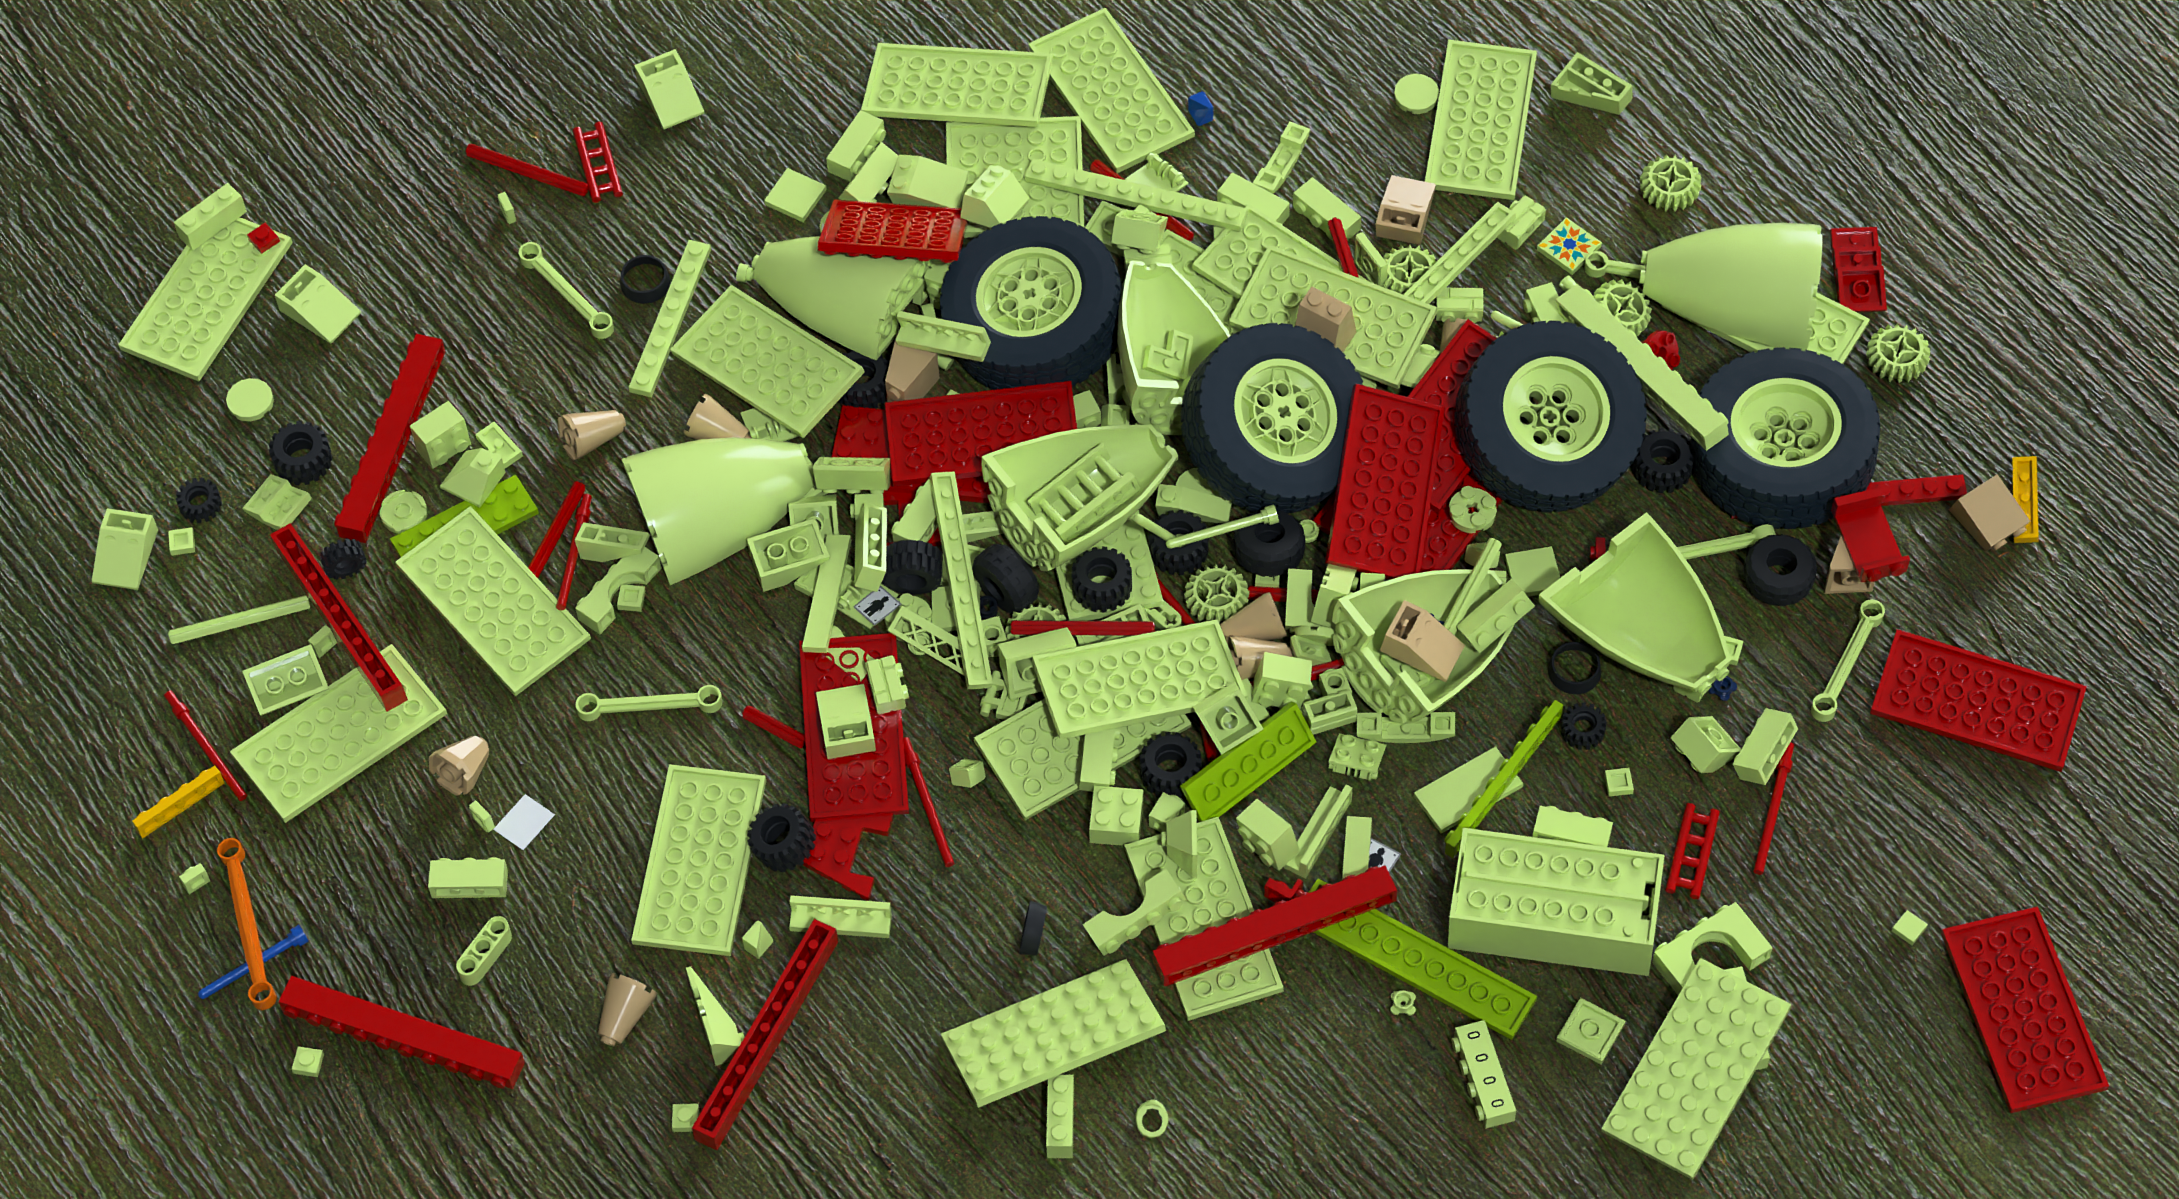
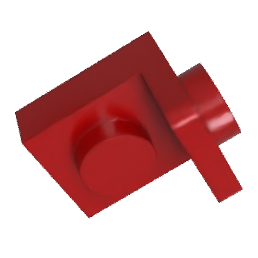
(1279, 891)

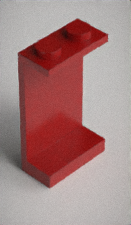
(1868, 535)

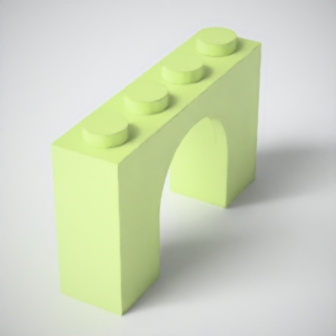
(1299, 602)
(1728, 927)

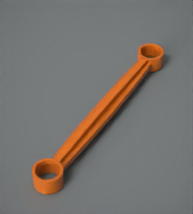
(246, 924)

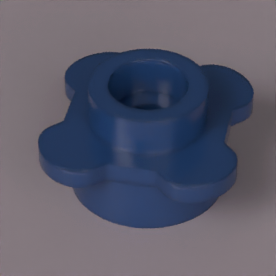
(1724, 694)

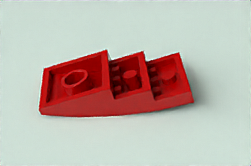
(1858, 269)

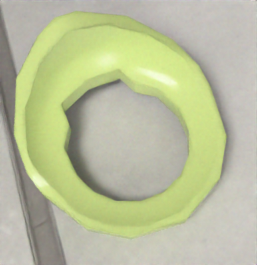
(1151, 1104)

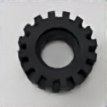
(199, 511)
(343, 559)
(1583, 738)

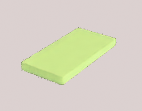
(1454, 793)

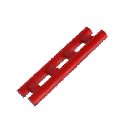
(609, 167)
(1680, 859)

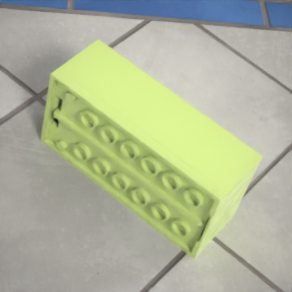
(1555, 901)

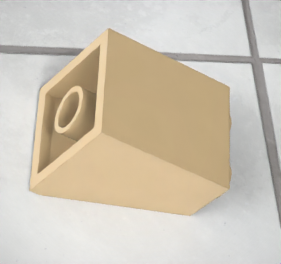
(1327, 318)
(910, 373)
(1990, 514)
(1842, 574)

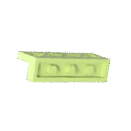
(942, 336)
(931, 629)
(1320, 830)
(845, 915)

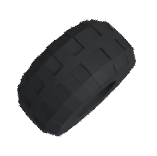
(1270, 548)
(1784, 552)
(1006, 578)

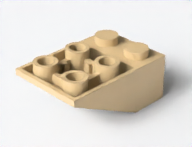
(1405, 210)
(1422, 642)

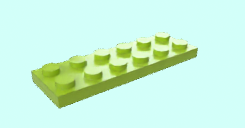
(501, 510)
(1248, 764)

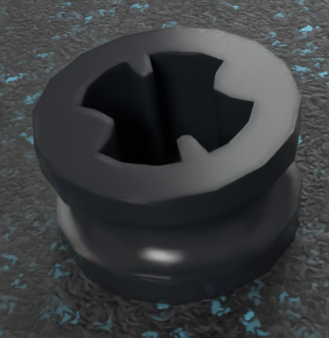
(988, 600)

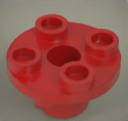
(1664, 345)

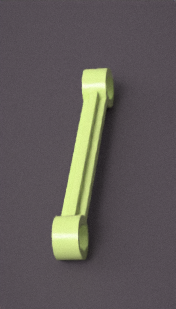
(1610, 266)
(566, 290)
(1726, 544)
(1847, 660)
(648, 703)

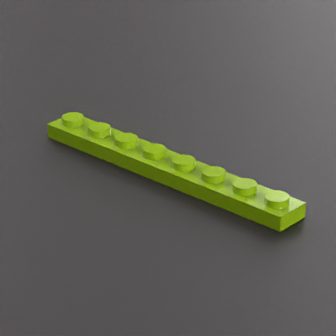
(1508, 771)

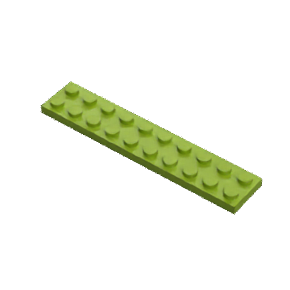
(1432, 969)

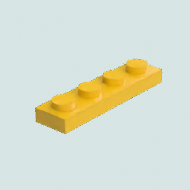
(2026, 494)
(176, 803)

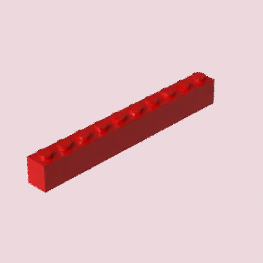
(390, 438)
(339, 617)
(1274, 925)
(402, 1033)
(765, 1035)

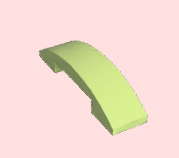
(1283, 159)
(1428, 729)

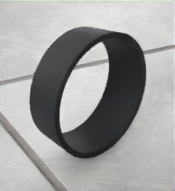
(648, 296)
(1569, 686)
(1032, 928)

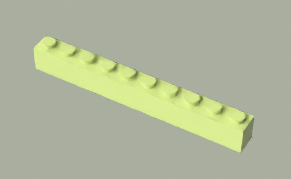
(1656, 378)

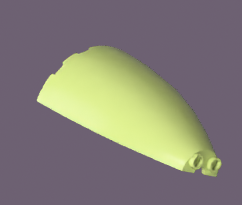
(1741, 280)
(841, 294)
(1150, 306)
(1029, 466)
(714, 495)
(1644, 609)
(1365, 619)

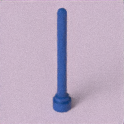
(295, 938)

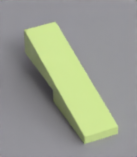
(982, 525)
(1357, 845)

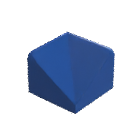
(1200, 108)

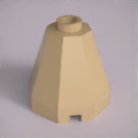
(459, 764)

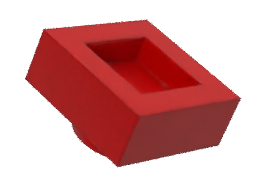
(263, 238)
(1598, 549)

